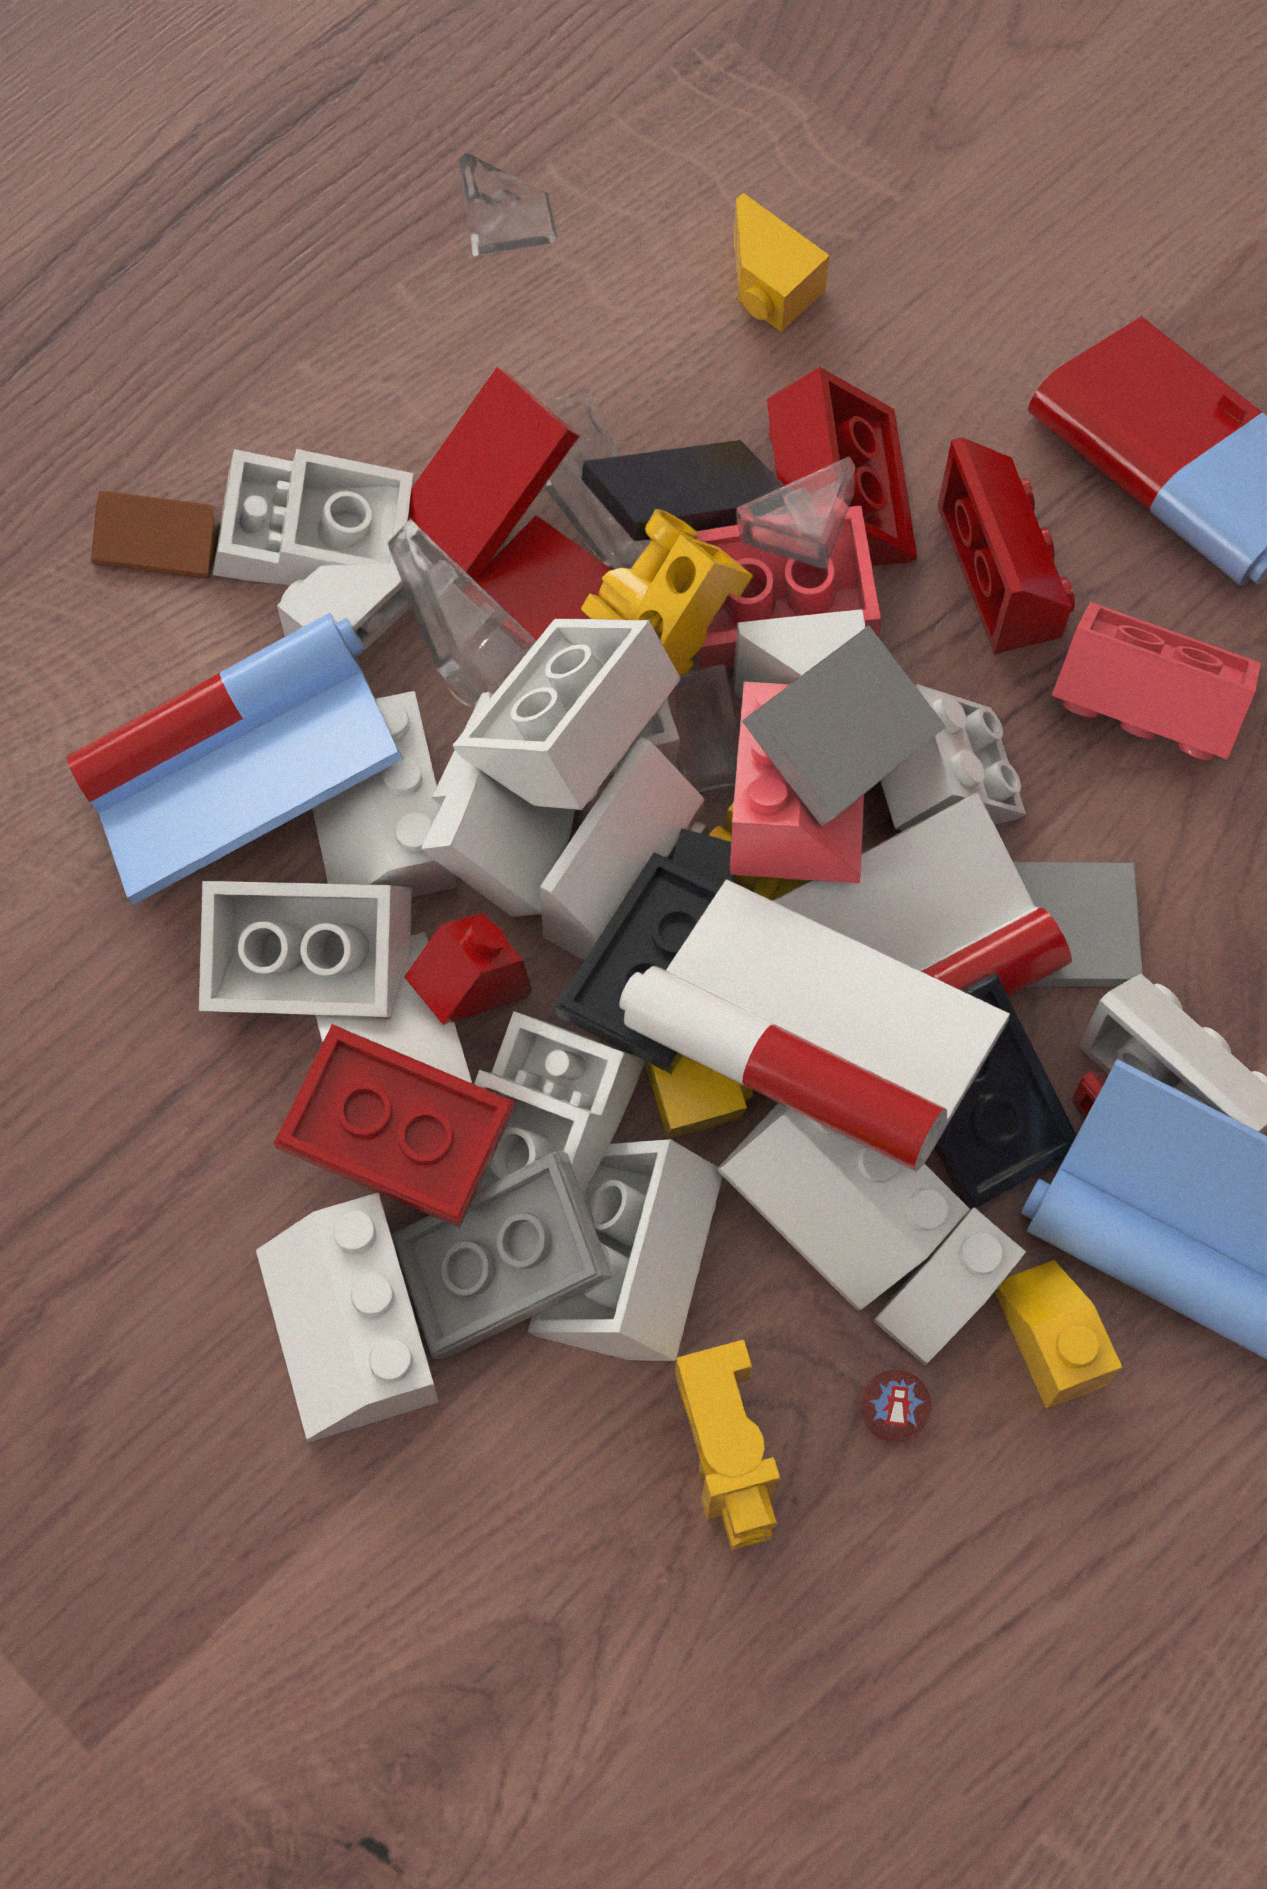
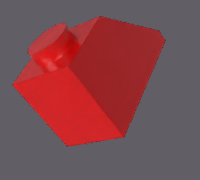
(468, 970)

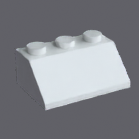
(570, 710)
(381, 823)
(628, 823)
(303, 947)
(1153, 1034)
(842, 1203)
(653, 1223)
(345, 1319)

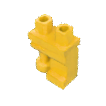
(673, 585)
(728, 1443)

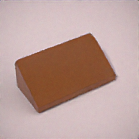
(154, 534)

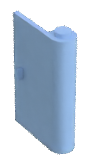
(1166, 1204)

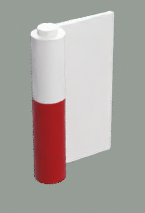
(943, 904)
(817, 1023)

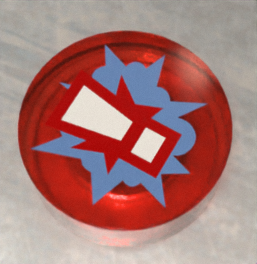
(895, 1405)

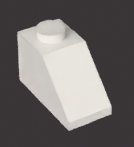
(364, 593)
(949, 1286)

